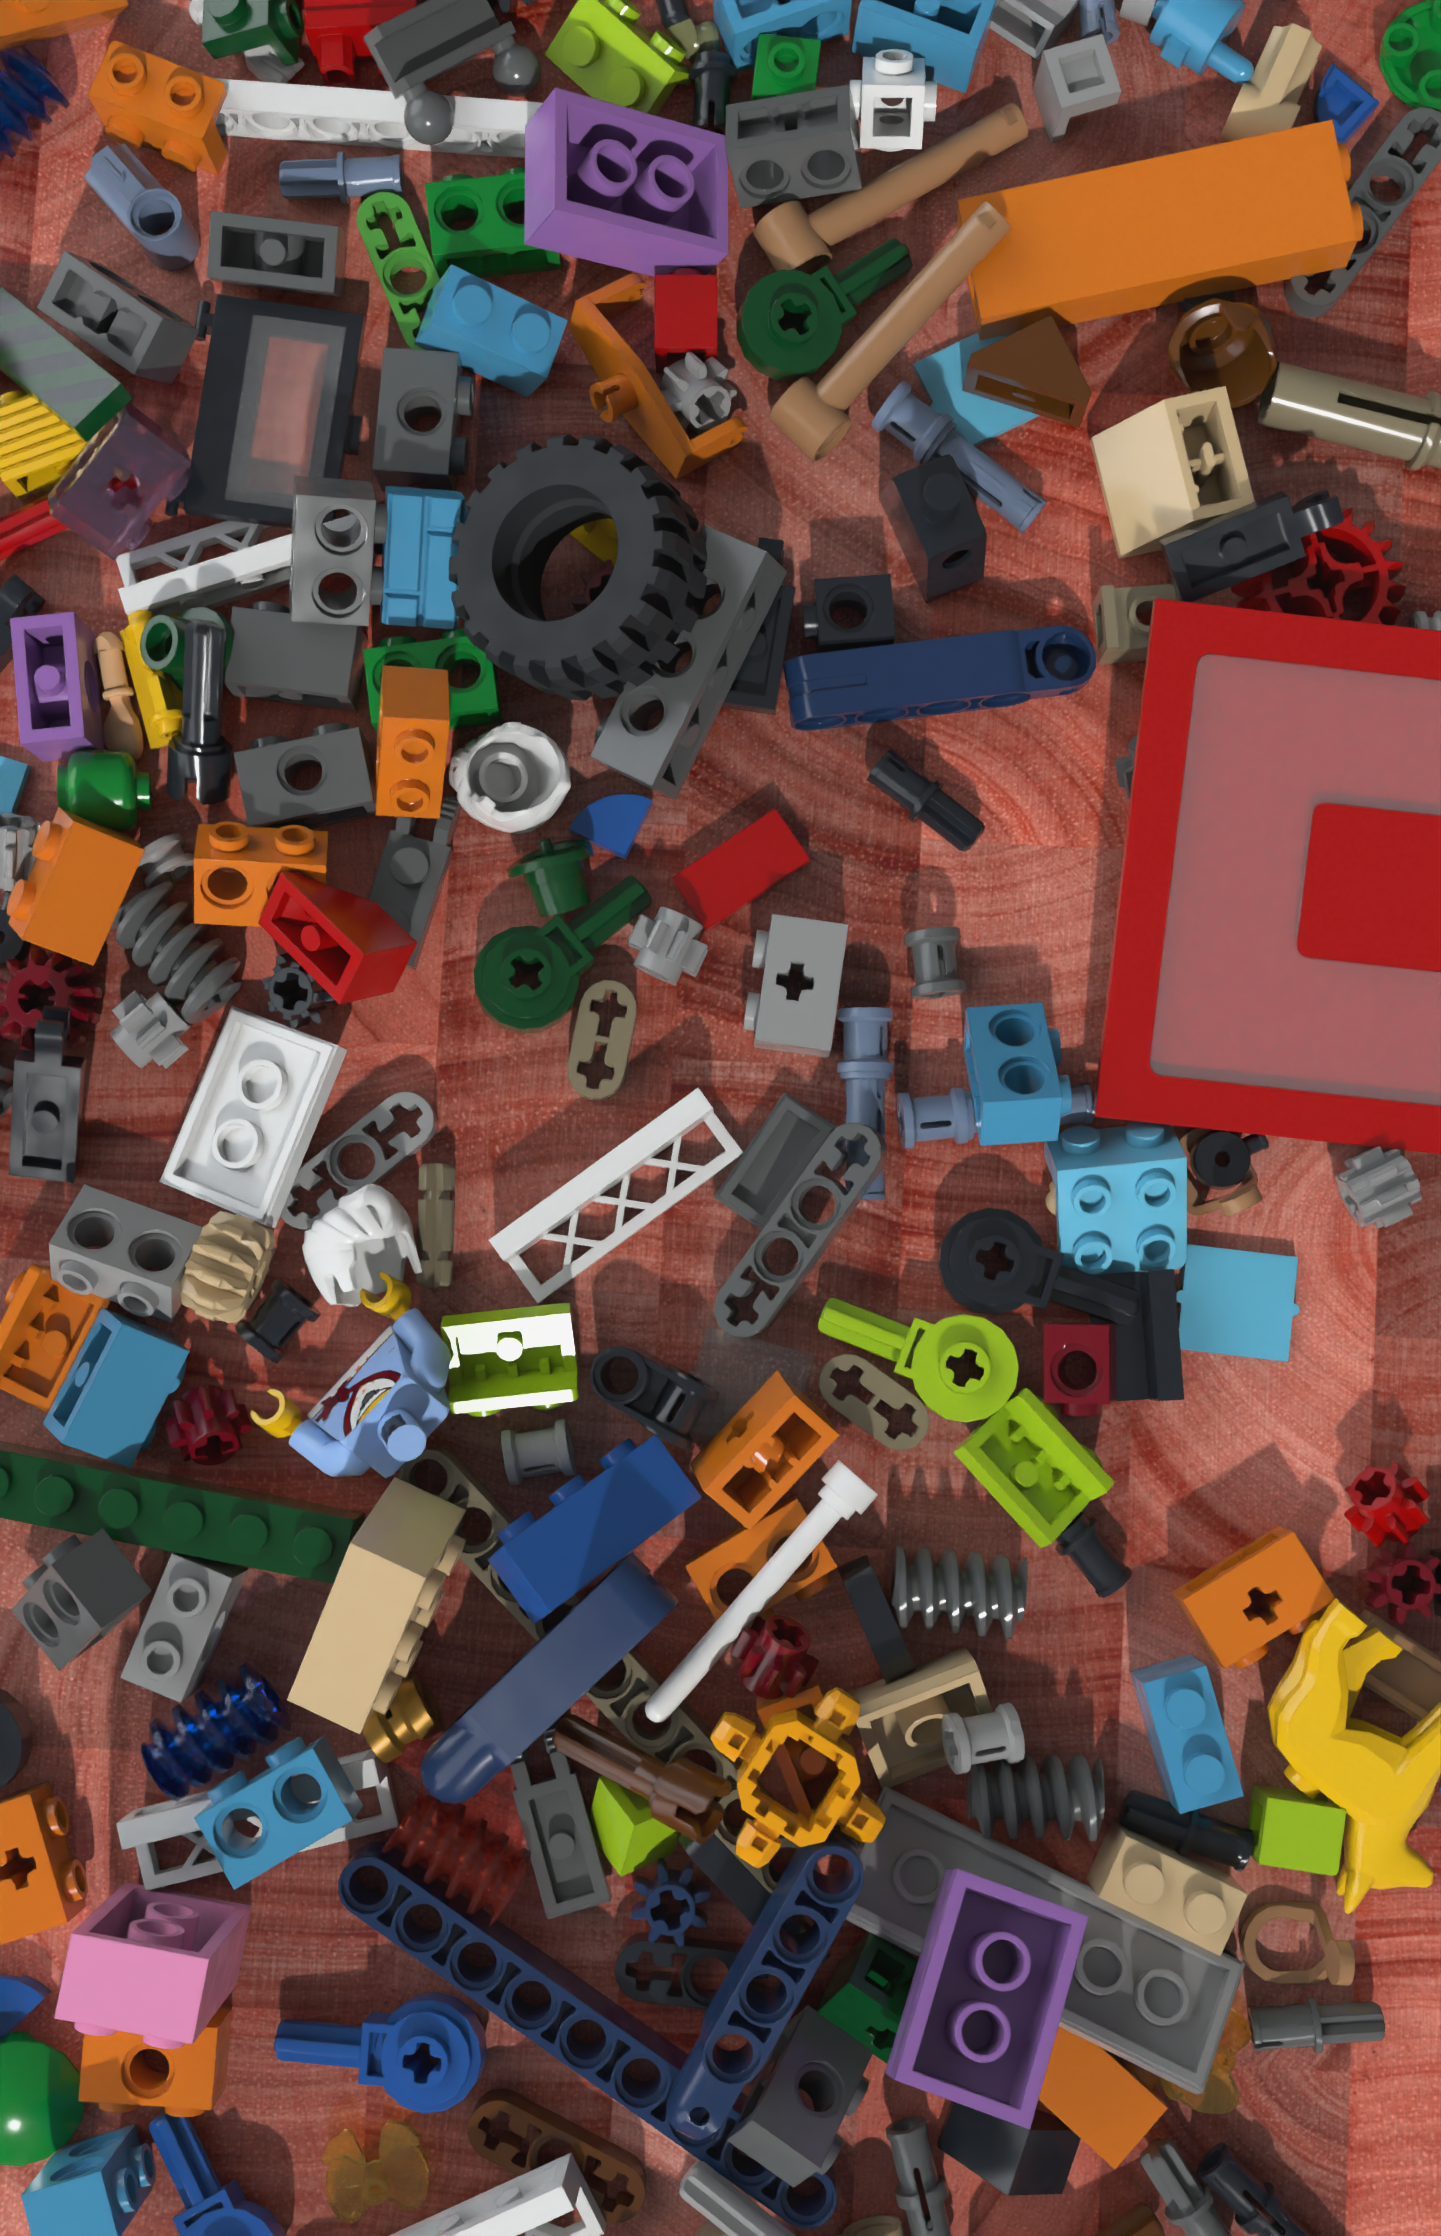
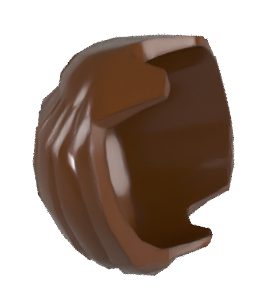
(1224, 346)

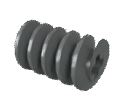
(175, 953)
(958, 1591)
(1037, 1795)

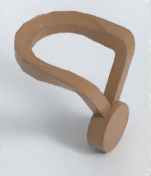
(1241, 1198)
(1339, 1955)

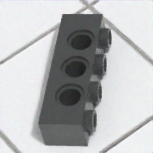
(695, 695)

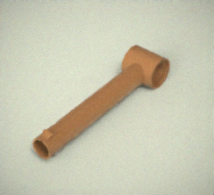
(802, 240)
(815, 413)

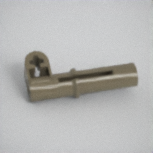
(1354, 414)

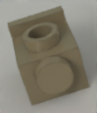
(1116, 627)

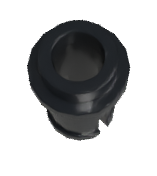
(712, 88)
(1093, 1555)

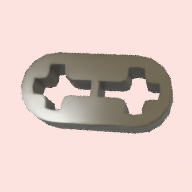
(587, 1038)
(864, 1414)

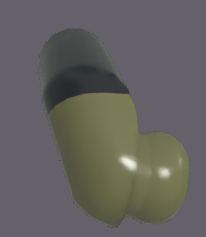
(680, 25)

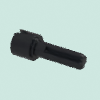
(199, 750)

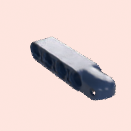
(936, 676)
(546, 1681)
(716, 2076)

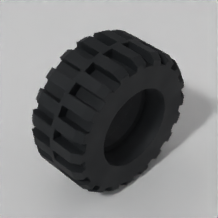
(520, 524)

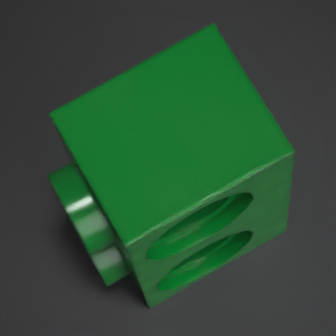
(494, 242)
(468, 706)

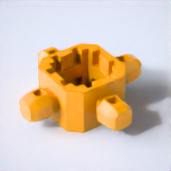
(760, 1837)

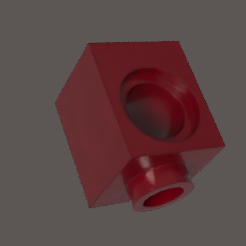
(1100, 1343)

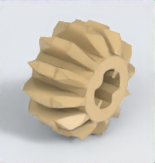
(227, 1267)

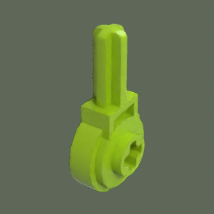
(923, 1355)

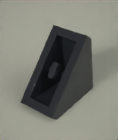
(1008, 2154)

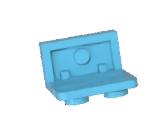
(1120, 1198)

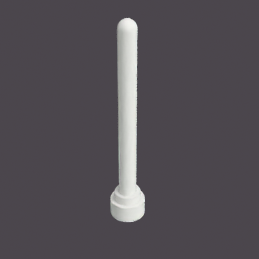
(840, 1498)

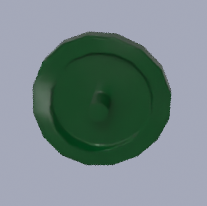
(164, 641)
(555, 875)

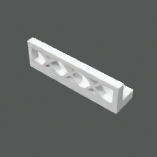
(214, 581)
(603, 1176)
(174, 1818)
(521, 2207)

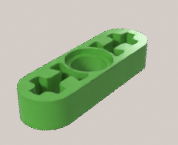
(387, 263)

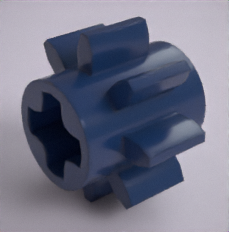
(658, 1914)

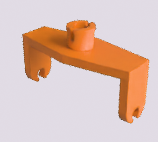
(630, 387)

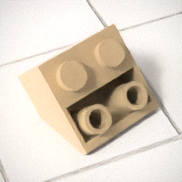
(1170, 469)

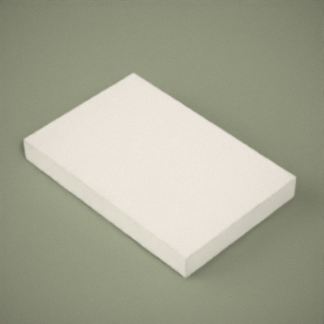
(253, 1116)

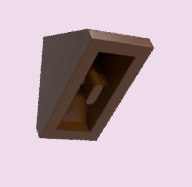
(1031, 373)

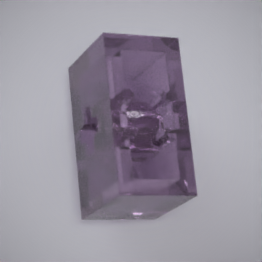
(123, 447)

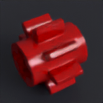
(1386, 1504)

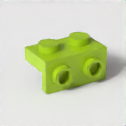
(617, 57)
(511, 1359)
(1034, 1466)

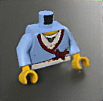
(381, 1404)

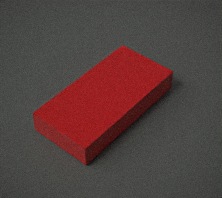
(740, 870)

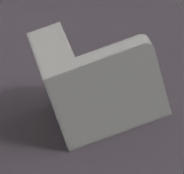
(1074, 82)

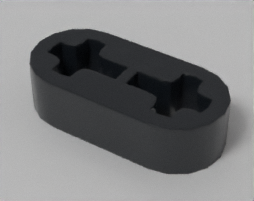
(876, 1618)

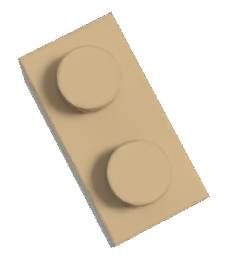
(1166, 1887)

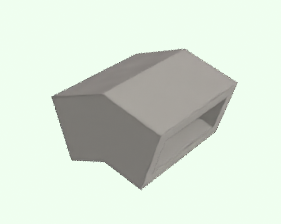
(1033, 23)

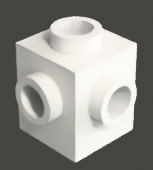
(893, 101)

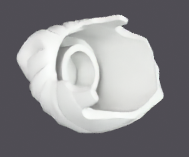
(510, 778)
(357, 1242)

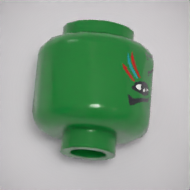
(104, 788)

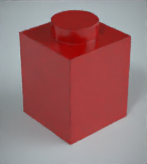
(685, 316)

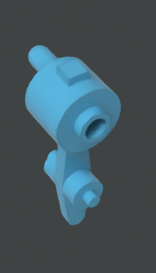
(1197, 36)

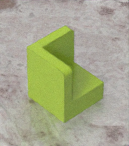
(627, 1829)
(1296, 1830)

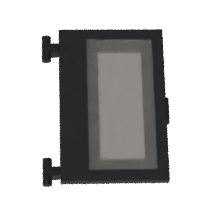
(271, 407)

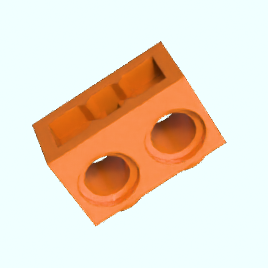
(411, 742)
(259, 858)
(752, 1551)

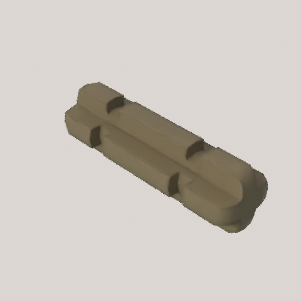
(435, 1225)

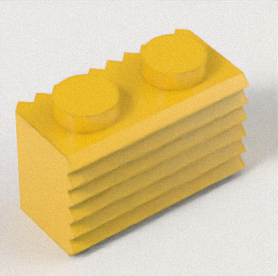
(33, 445)

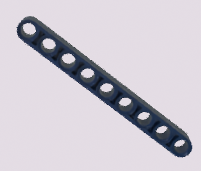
(551, 2022)

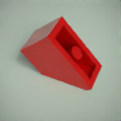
(337, 937)

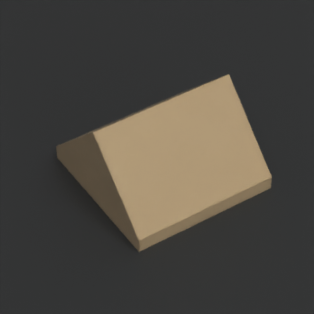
(905, 1715)

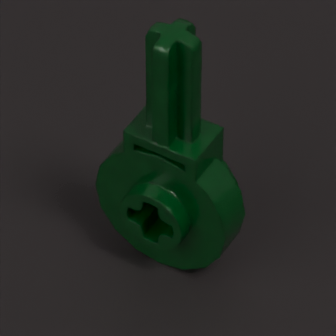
(815, 306)
(558, 954)

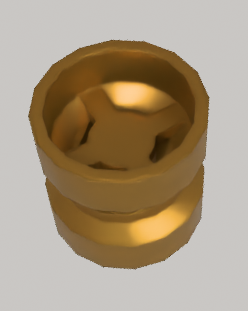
(409, 1717)

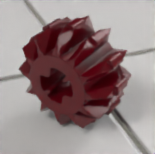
(29, 982)

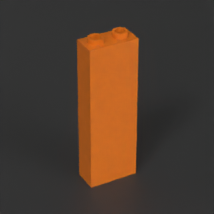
(1166, 230)

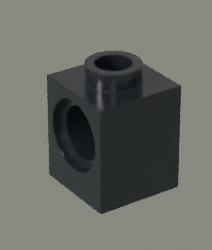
(868, 595)

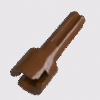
(676, 1791)

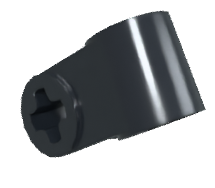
(655, 1394)

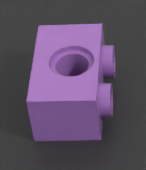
(56, 685)

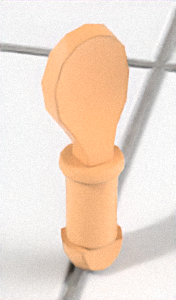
(122, 725)

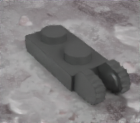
(414, 873)
(559, 1834)

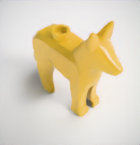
(1358, 1766)

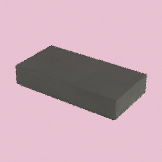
(774, 1161)

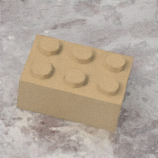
(379, 1606)

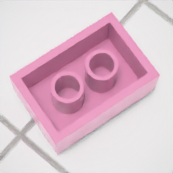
(152, 1965)

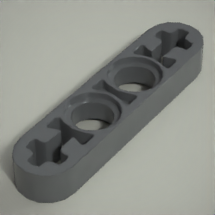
(1377, 215)
(792, 1223)

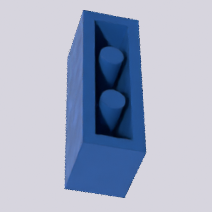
(591, 1525)

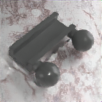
(438, 39)

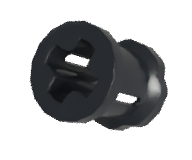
(277, 1320)

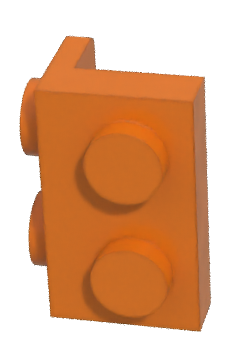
(160, 107)
(43, 1335)

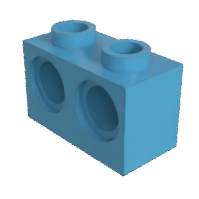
(743, 20)
(1014, 1074)
(285, 1820)
(91, 2186)

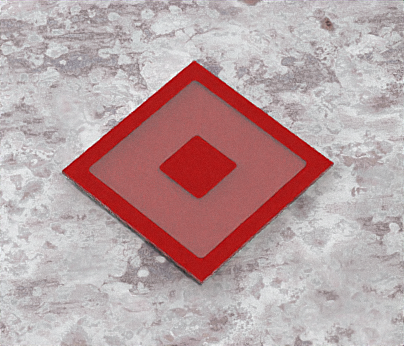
(1281, 883)

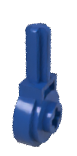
(390, 2053)
(208, 2205)

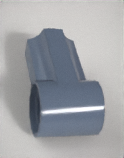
(144, 207)

